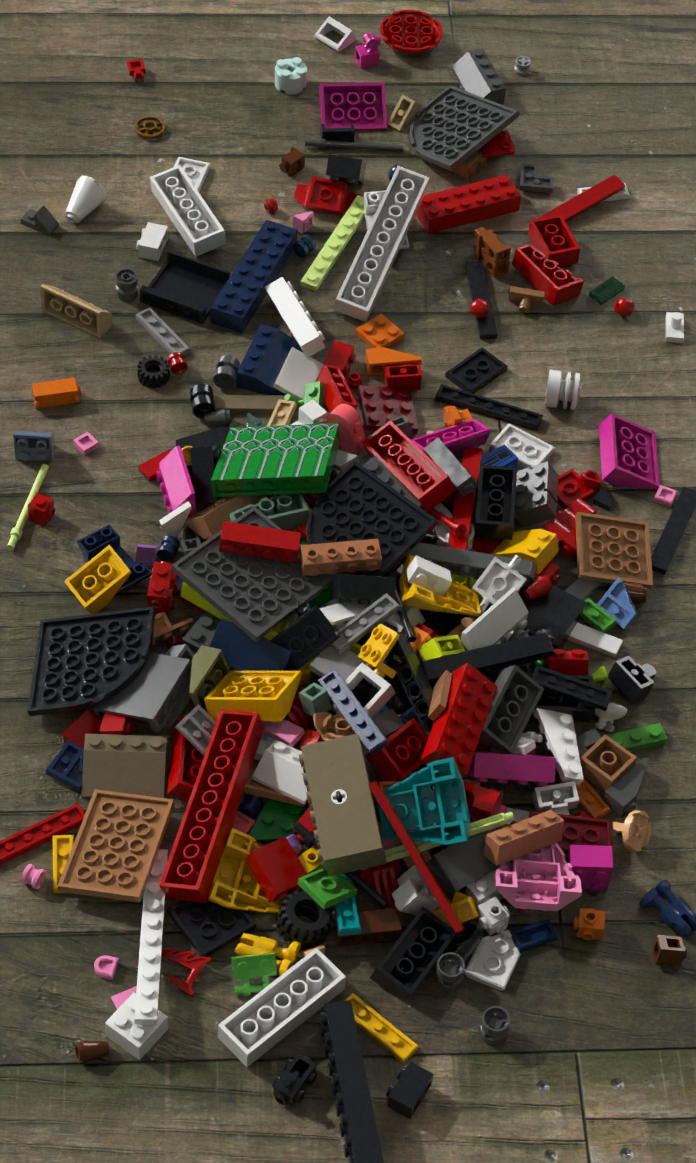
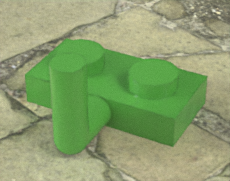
(313, 391)

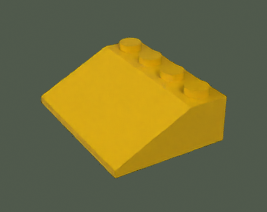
(255, 691)

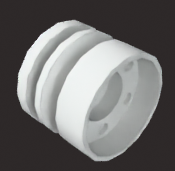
(562, 389)

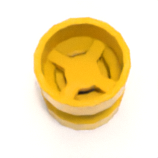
(187, 454)

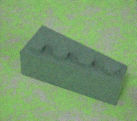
(284, 510)

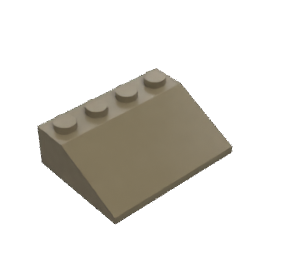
(124, 764)

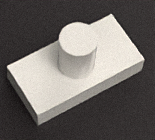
(674, 327)

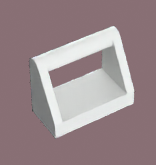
(331, 24)

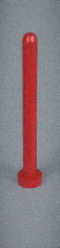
(458, 528)

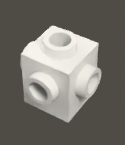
(493, 916)

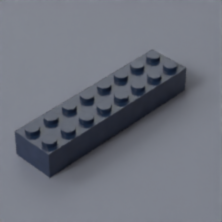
(255, 270)

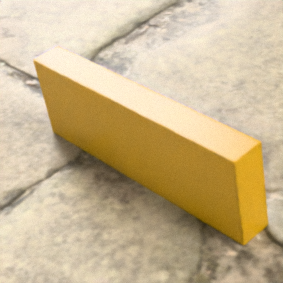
(61, 850)

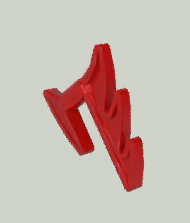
(194, 964)

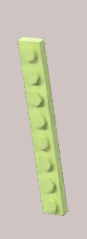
(334, 245)

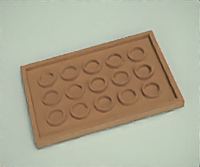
(116, 845)

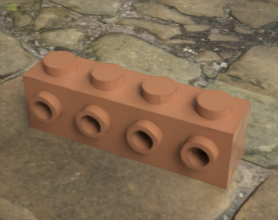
(340, 557)
(523, 837)

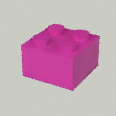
(592, 865)

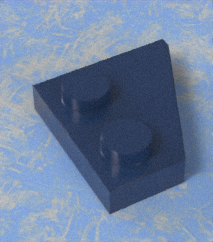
(68, 766)

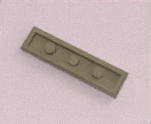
(247, 403)

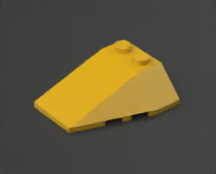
(456, 600)
(234, 882)

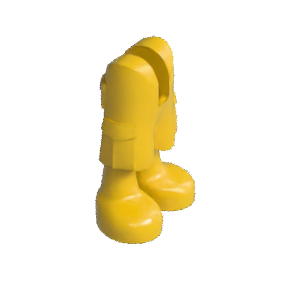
(254, 944)

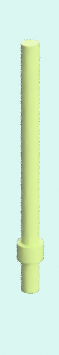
(17, 532)

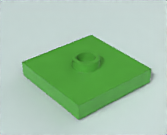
(325, 889)

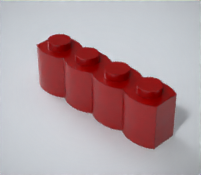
(565, 519)

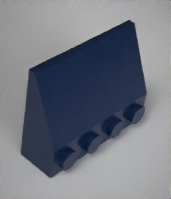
(265, 360)

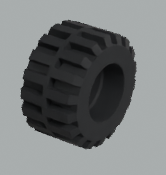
(296, 930)

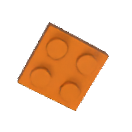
(379, 332)

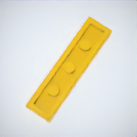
(382, 1031)

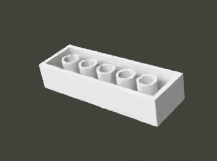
(188, 210)
(281, 1007)

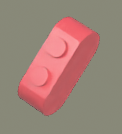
(350, 428)

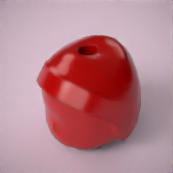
(624, 306)
(479, 308)

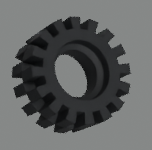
(153, 378)

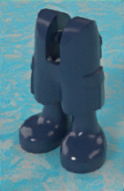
(676, 915)

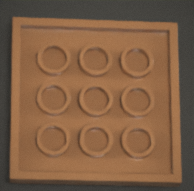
(613, 549)

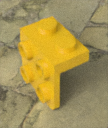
(378, 648)

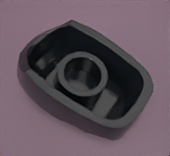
(466, 941)

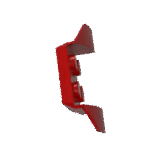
(325, 195)

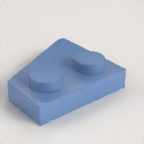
(618, 604)

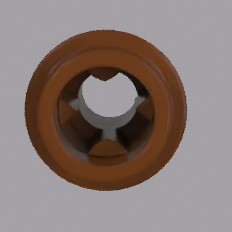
(91, 1050)

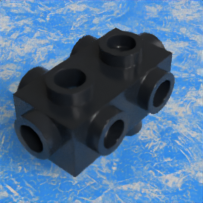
(289, 1086)

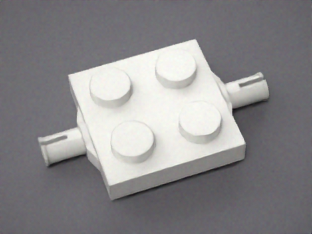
(498, 580)

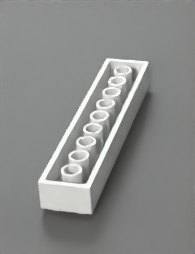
(381, 244)

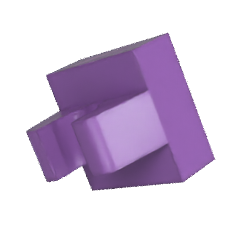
(146, 553)

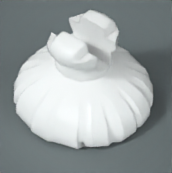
(607, 717)

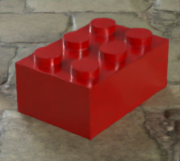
(554, 239)
(401, 754)

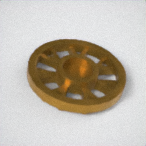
(149, 127)

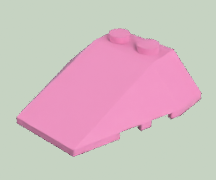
(539, 880)

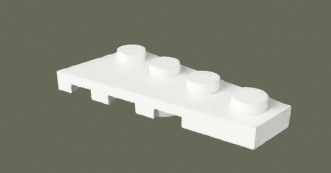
(562, 742)

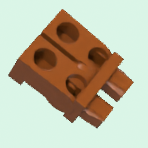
(491, 252)

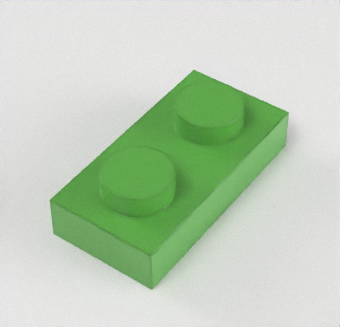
(597, 617)

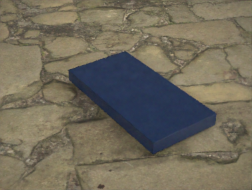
(245, 653)

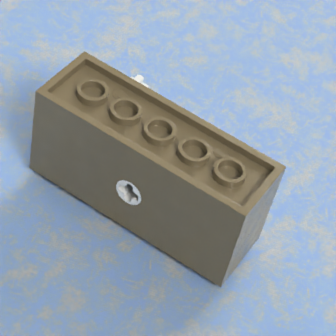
(342, 805)

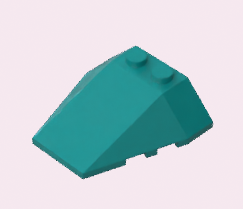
(430, 805)

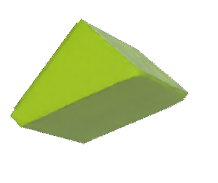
(600, 677)

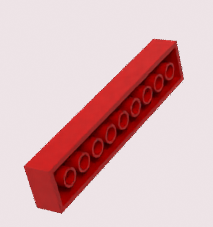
(212, 806)

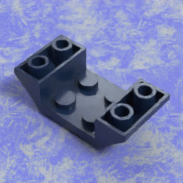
(100, 539)

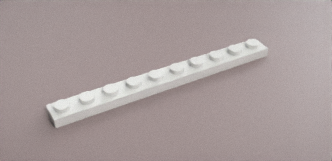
(151, 945)

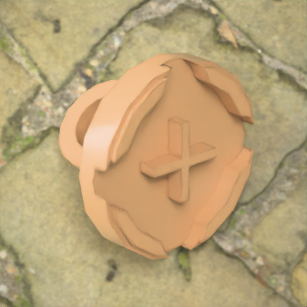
(635, 830)

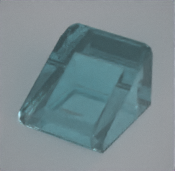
(252, 421)

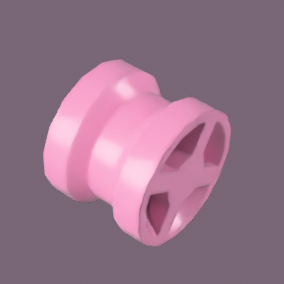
(33, 876)

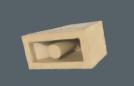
(404, 113)

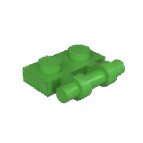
(253, 966)

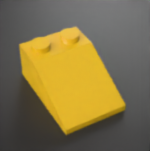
(530, 545)
(99, 580)

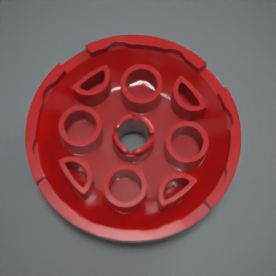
(411, 31)

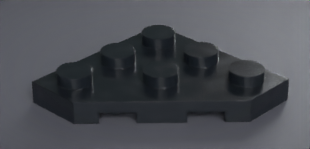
(210, 924)

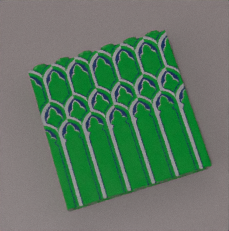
(276, 460)

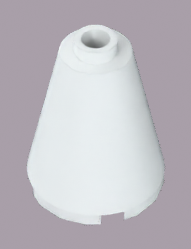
(84, 199)

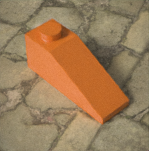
(379, 358)

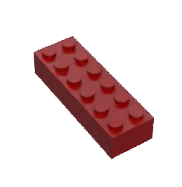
(468, 204)
(410, 465)
(462, 722)

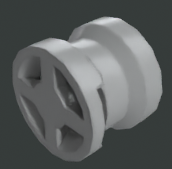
(522, 65)

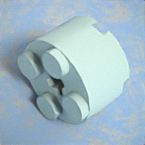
(290, 75)

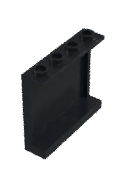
(185, 287)

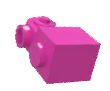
(368, 53)

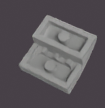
(197, 728)

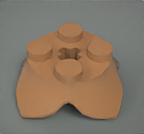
(332, 726)

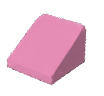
(303, 221)

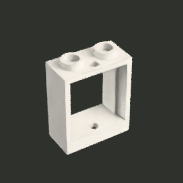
(380, 699)

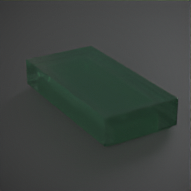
(606, 290)

